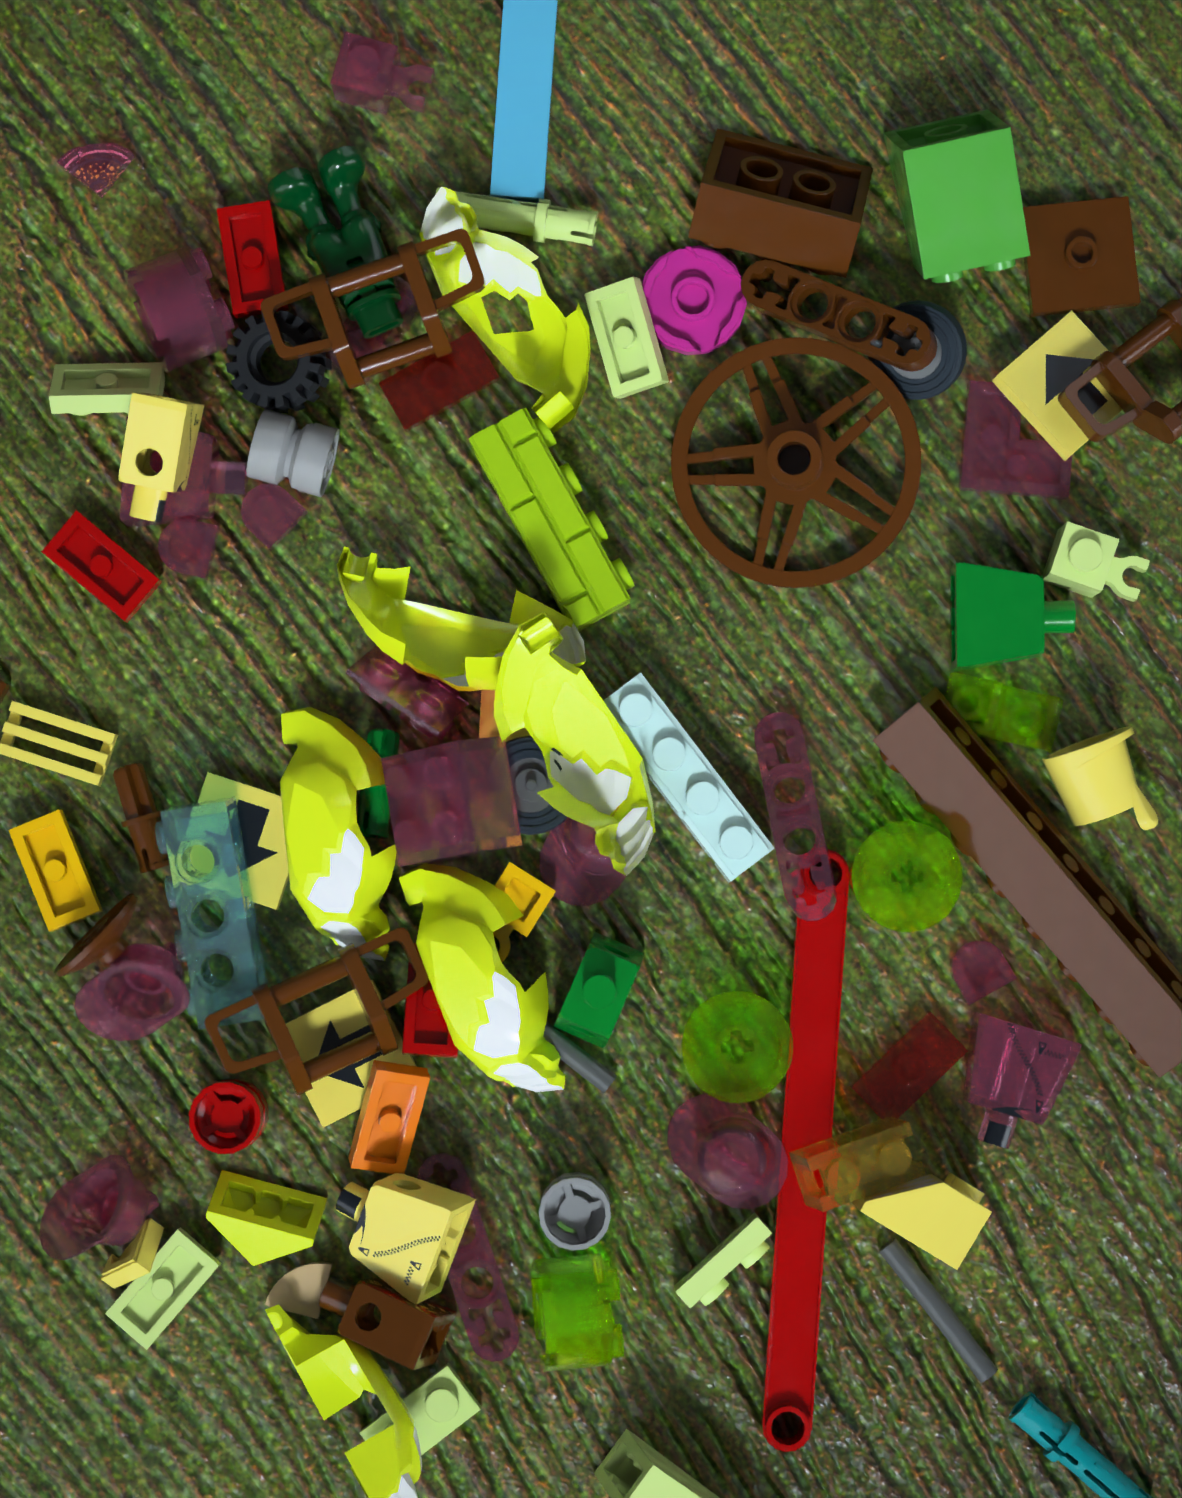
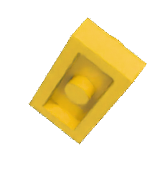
(55, 870)

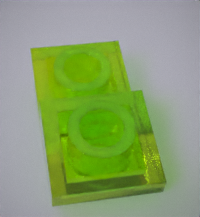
(1005, 711)

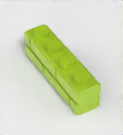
(550, 520)

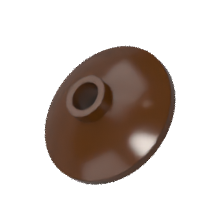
(102, 941)

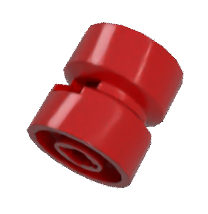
(228, 1116)

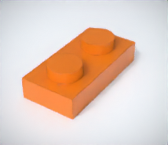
(389, 1117)

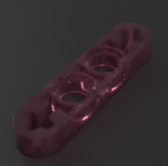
(791, 816)
(476, 1254)

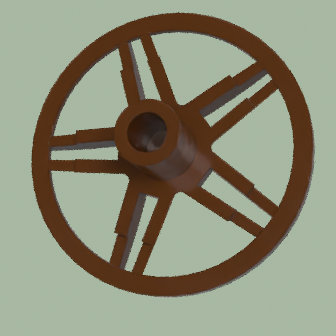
(796, 462)

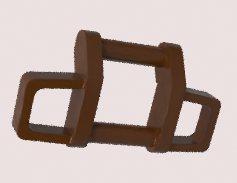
(328, 288)
(1112, 373)
(271, 998)

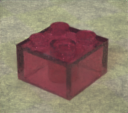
(451, 801)

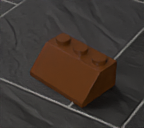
(780, 203)

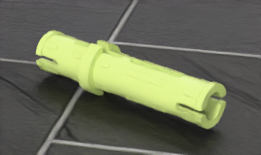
(532, 219)

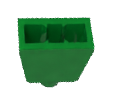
(1001, 616)
(599, 990)

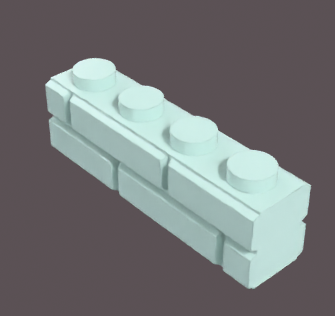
(688, 780)

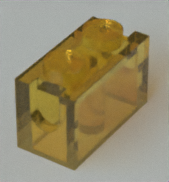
(856, 1164)

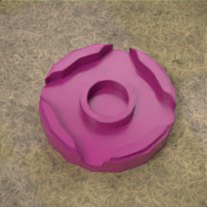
(694, 300)

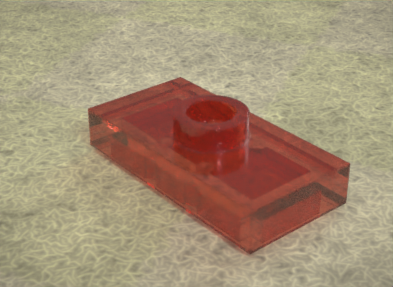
(439, 383)
(909, 1067)

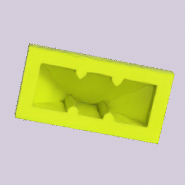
(264, 1217)

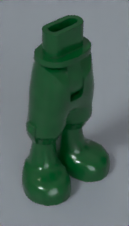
(343, 248)

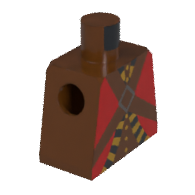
(406, 1330)

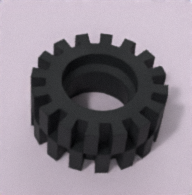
(247, 364)

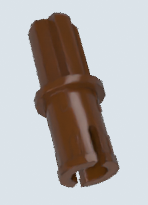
(140, 815)

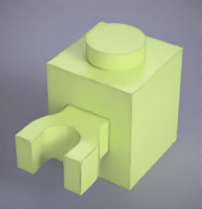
(1086, 561)

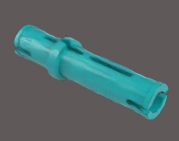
(1063, 1443)

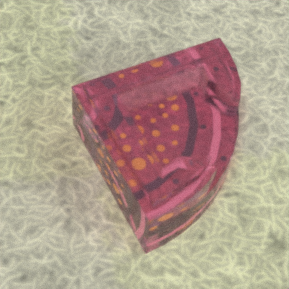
(97, 165)

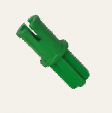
(373, 804)

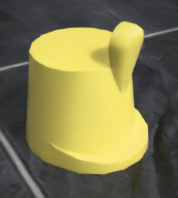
(1099, 779)

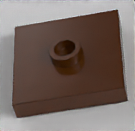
(1080, 257)

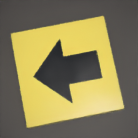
(1045, 371)
(262, 837)
(327, 1029)

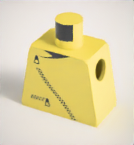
(172, 431)
(406, 1231)

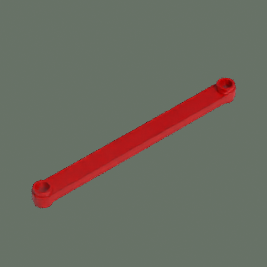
(805, 1121)

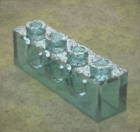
(218, 828)

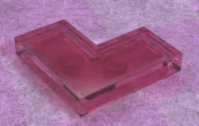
(996, 457)

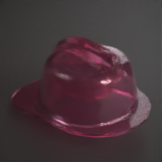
(576, 867)
(134, 993)
(727, 1152)
(96, 1209)

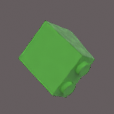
(959, 195)

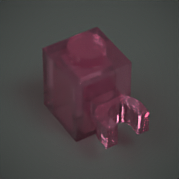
(372, 74)

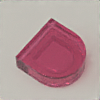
(270, 513)
(189, 547)
(979, 970)

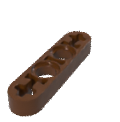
(836, 319)

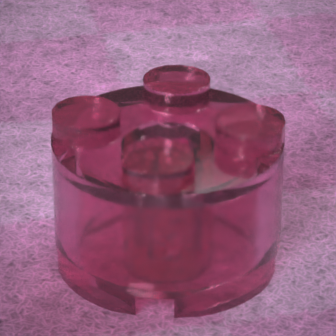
(179, 308)

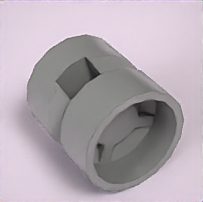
(289, 452)
(575, 1211)

